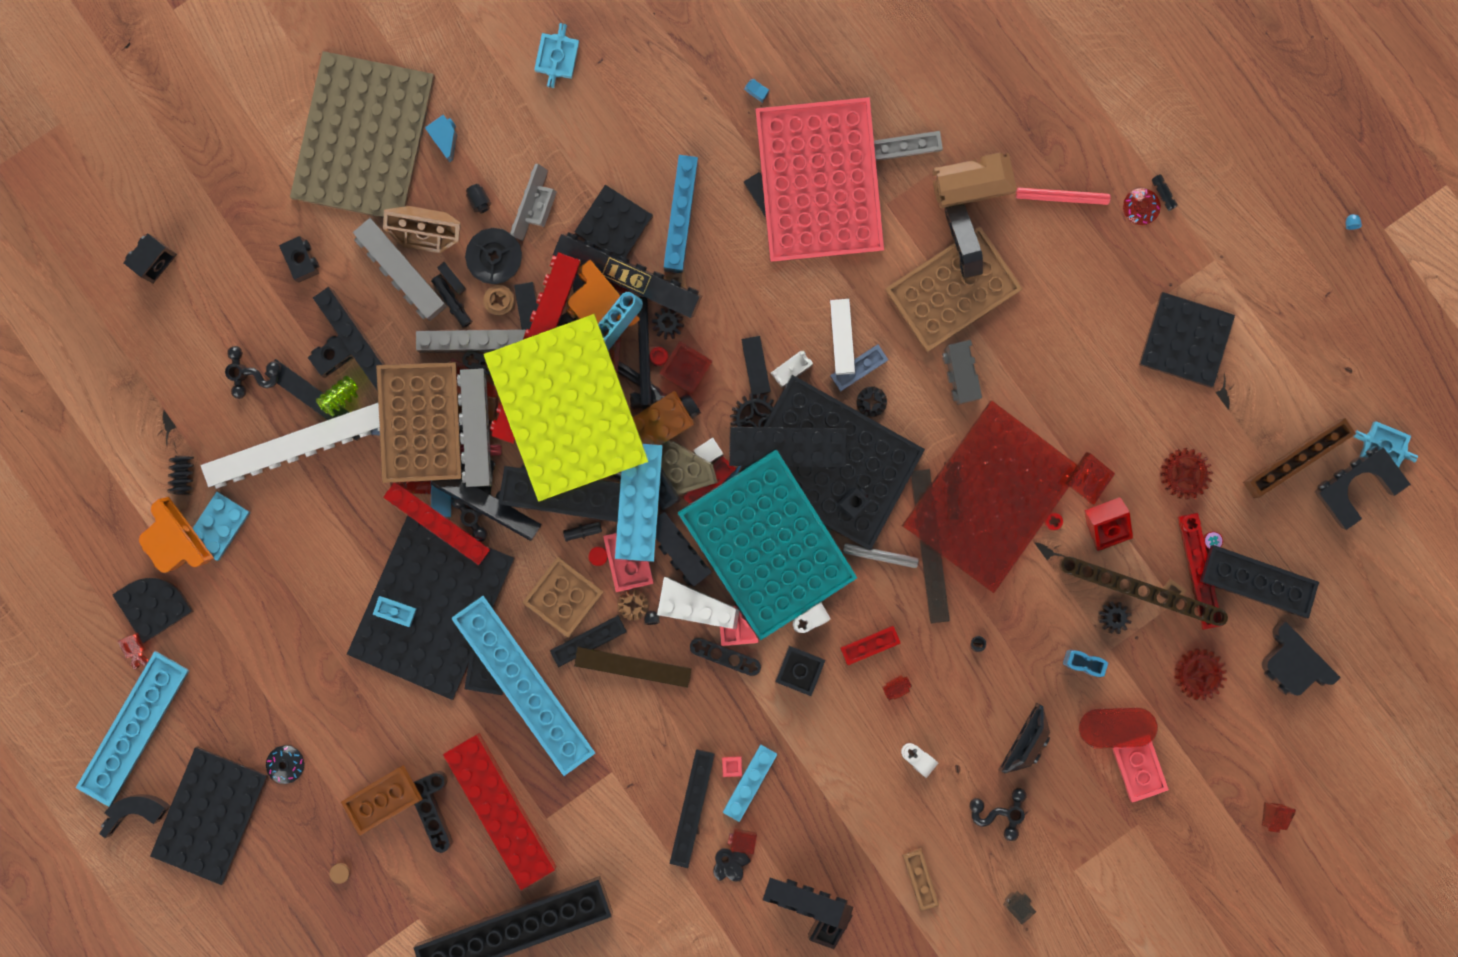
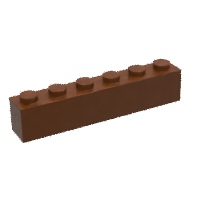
(1299, 458)

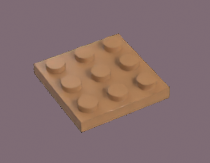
(563, 597)

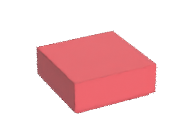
(732, 766)

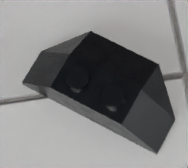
(1028, 742)

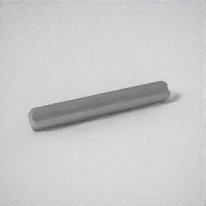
(880, 555)

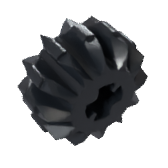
(661, 327)
(1122, 617)

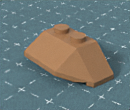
(422, 228)

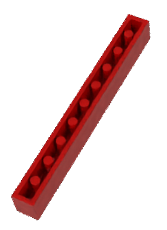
(546, 317)

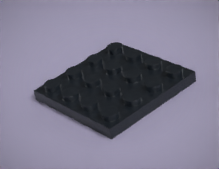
(1187, 339)

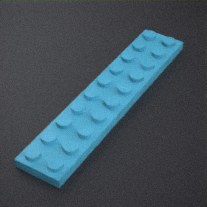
(523, 685)

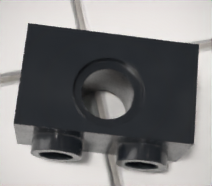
(291, 251)
(319, 356)

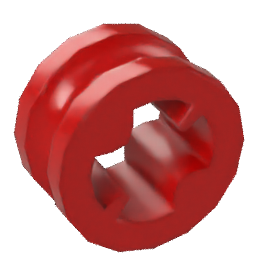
(1056, 516)
(1184, 524)

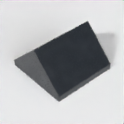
(825, 934)

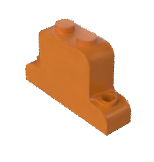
(594, 296)
(172, 539)

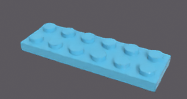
(639, 508)

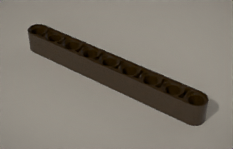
(1151, 596)

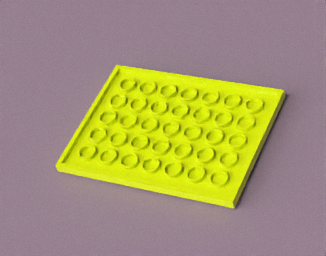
(566, 407)

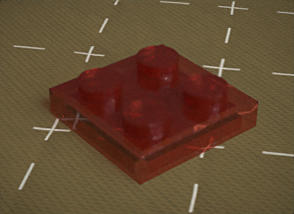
(1090, 478)

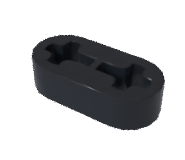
(451, 278)
(477, 356)

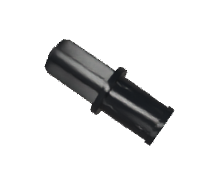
(582, 531)

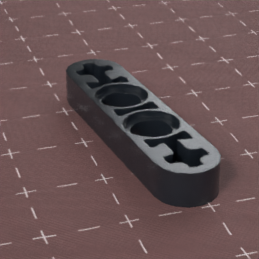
(724, 659)

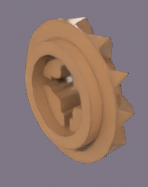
(501, 291)
(640, 599)

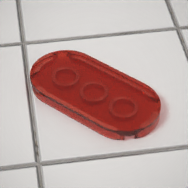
(1118, 728)

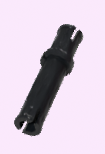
(455, 306)

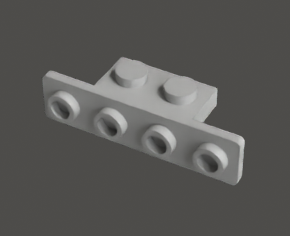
(535, 203)

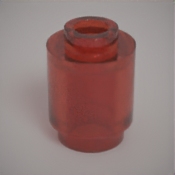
(897, 687)

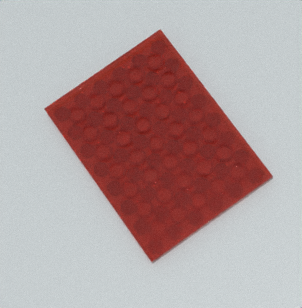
(991, 497)

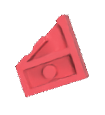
(741, 635)

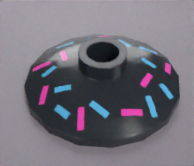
(293, 760)

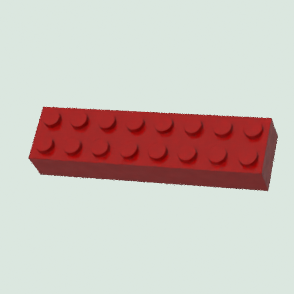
(500, 811)

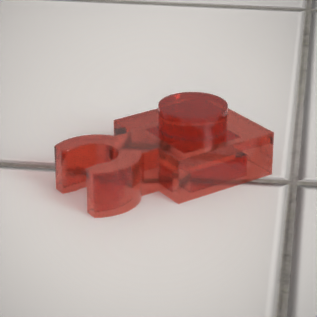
(132, 647)

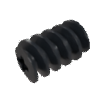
(180, 475)

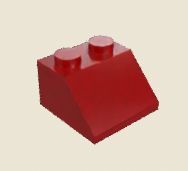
(1109, 524)

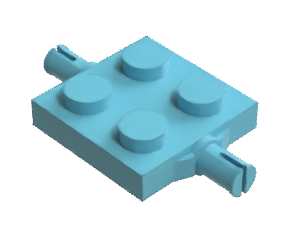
(557, 55)
(1392, 440)

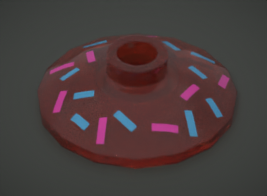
(1134, 211)

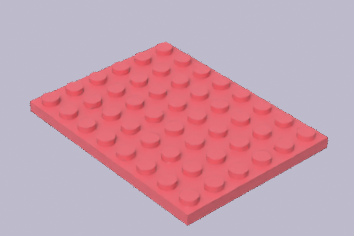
(819, 179)

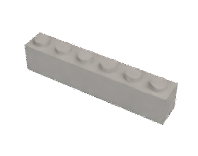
(399, 269)
(465, 340)
(475, 427)

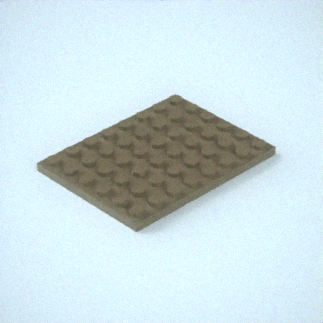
(362, 135)

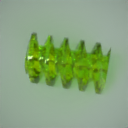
(337, 395)

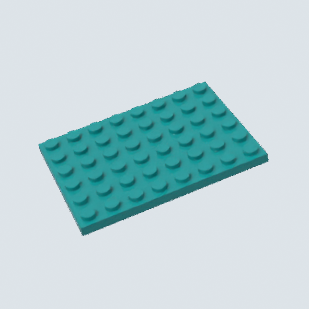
(767, 544)

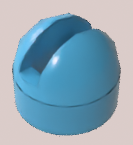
(1353, 222)

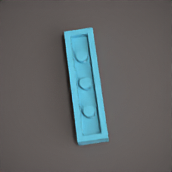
(749, 783)

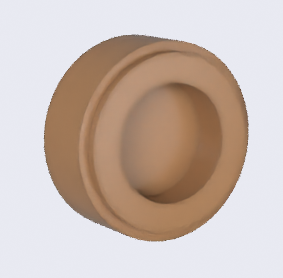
(339, 873)

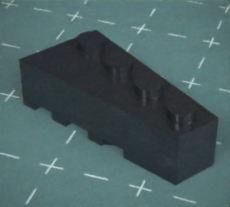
(680, 550)
(808, 902)

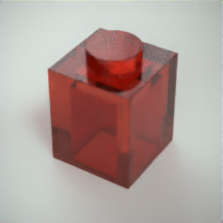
(742, 841)

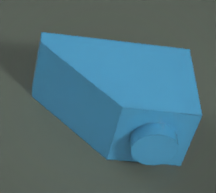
(444, 135)

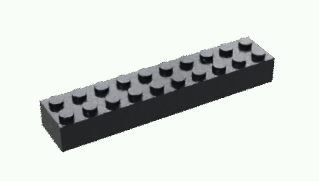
(524, 924)

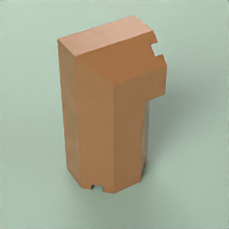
(974, 180)

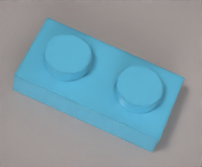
(394, 611)

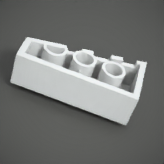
(691, 605)

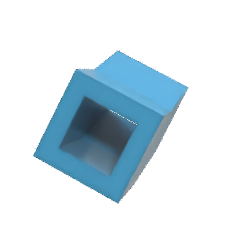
(756, 90)

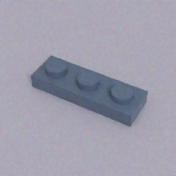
(863, 365)

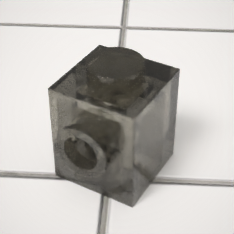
(1019, 906)

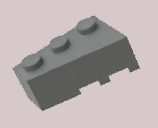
(962, 372)

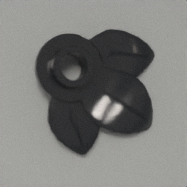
(732, 866)

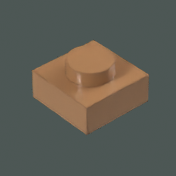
(1173, 587)

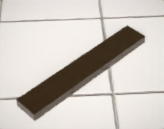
(632, 667)

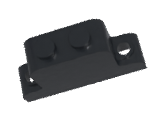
(1295, 663)

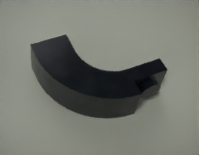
(145, 805)

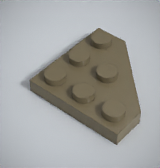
(685, 468)

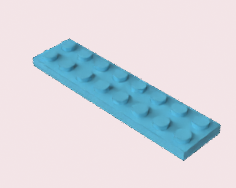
(132, 729)

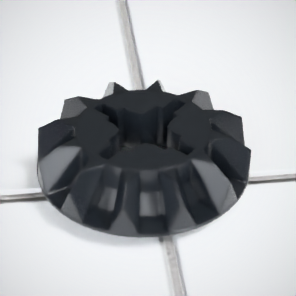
(864, 406)

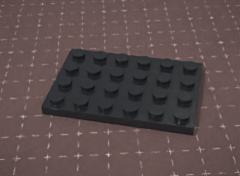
(209, 815)

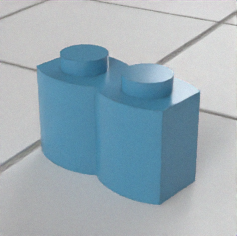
(1082, 662)

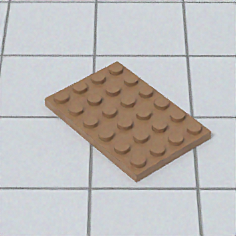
(942, 303)
(418, 422)

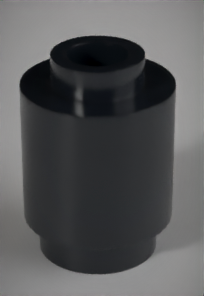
(478, 198)

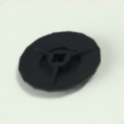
(487, 243)

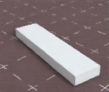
(842, 337)

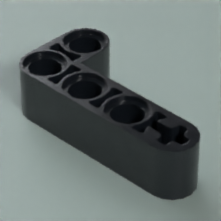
(965, 240)
(435, 813)

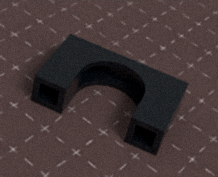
(527, 298)
(1335, 491)

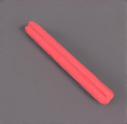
(1063, 196)

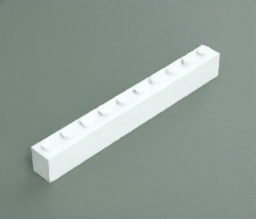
(291, 446)

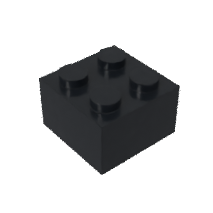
(149, 258)
(799, 670)

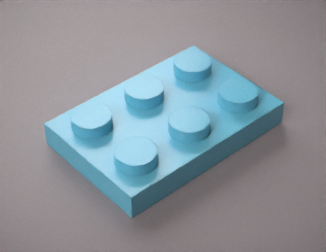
(220, 524)

